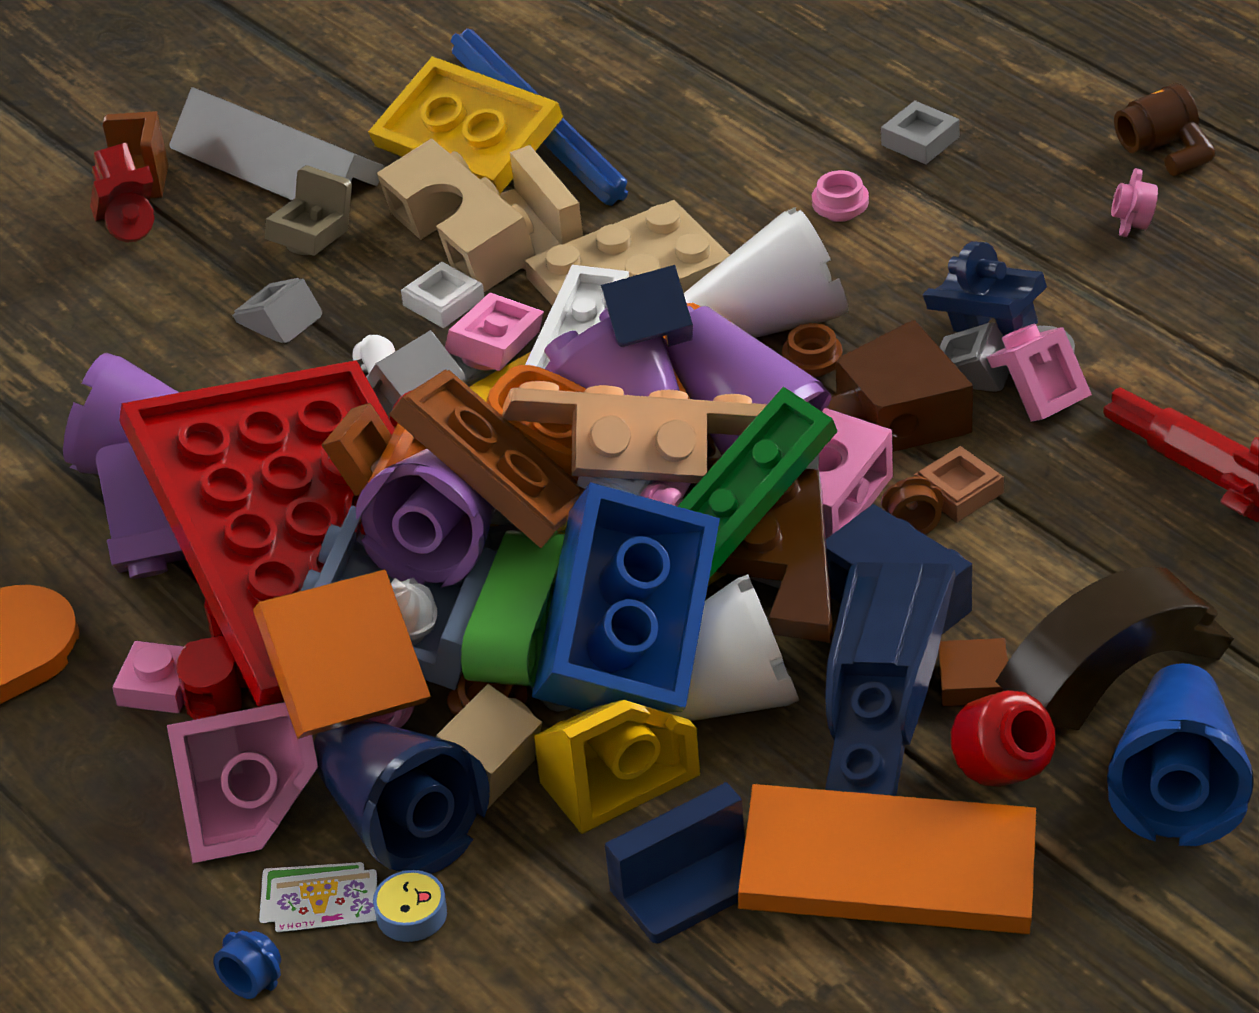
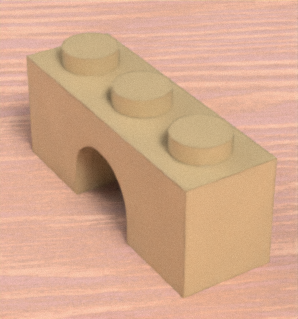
(476, 226)

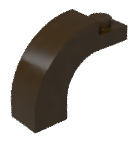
(1103, 633)

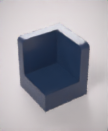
(648, 308)

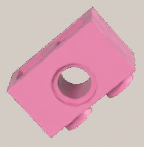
(853, 468)

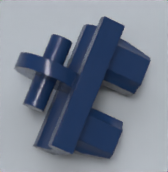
(985, 289)

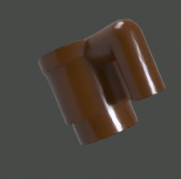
(1161, 120)

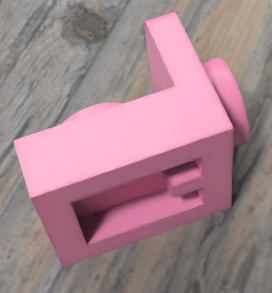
(1042, 370)

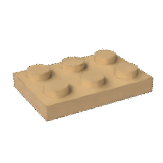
(638, 245)

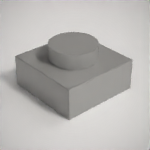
(920, 132)

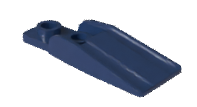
(882, 669)

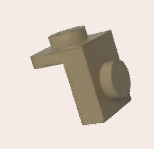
(315, 215)

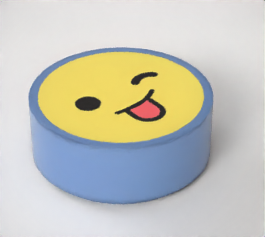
(410, 905)

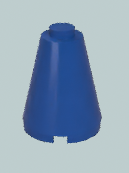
(1180, 762)

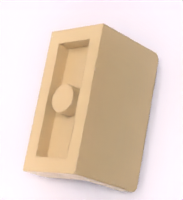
(544, 199)

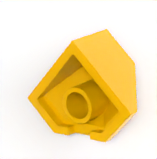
(614, 760)

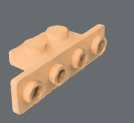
(633, 435)

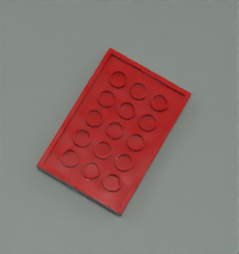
(250, 489)

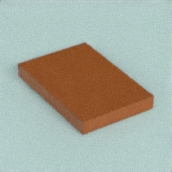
(489, 455)

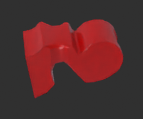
(210, 675)

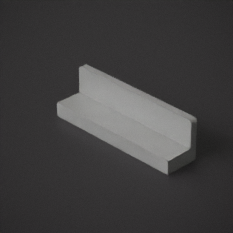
(259, 147)

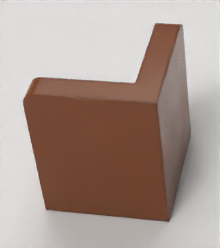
(144, 140)

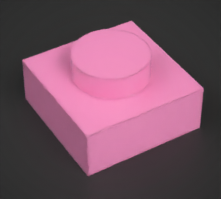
(150, 678)

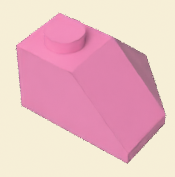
(238, 777)

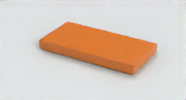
(889, 859)

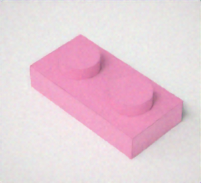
(493, 332)

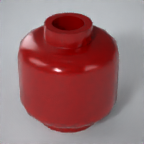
(1003, 738)

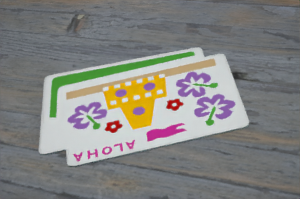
(317, 896)

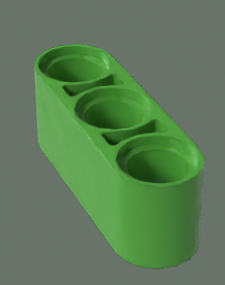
(511, 612)

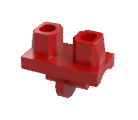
(122, 194)

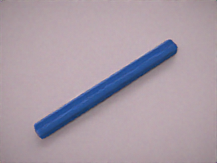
(564, 140)

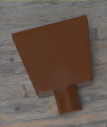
(905, 387)

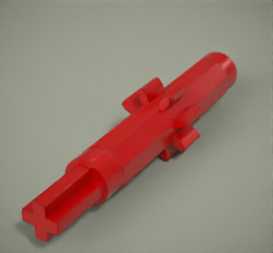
(1194, 447)

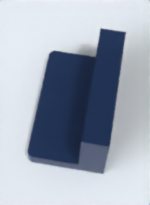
(680, 864)

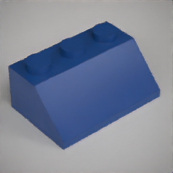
(626, 603)

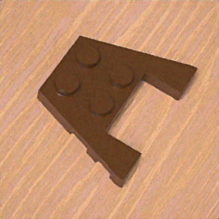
(791, 549)

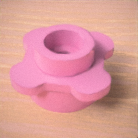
(1134, 203)

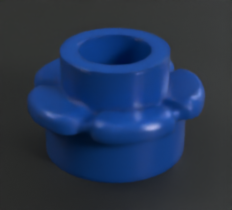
(248, 963)

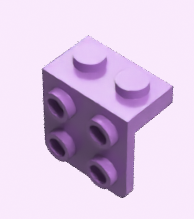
(137, 526)

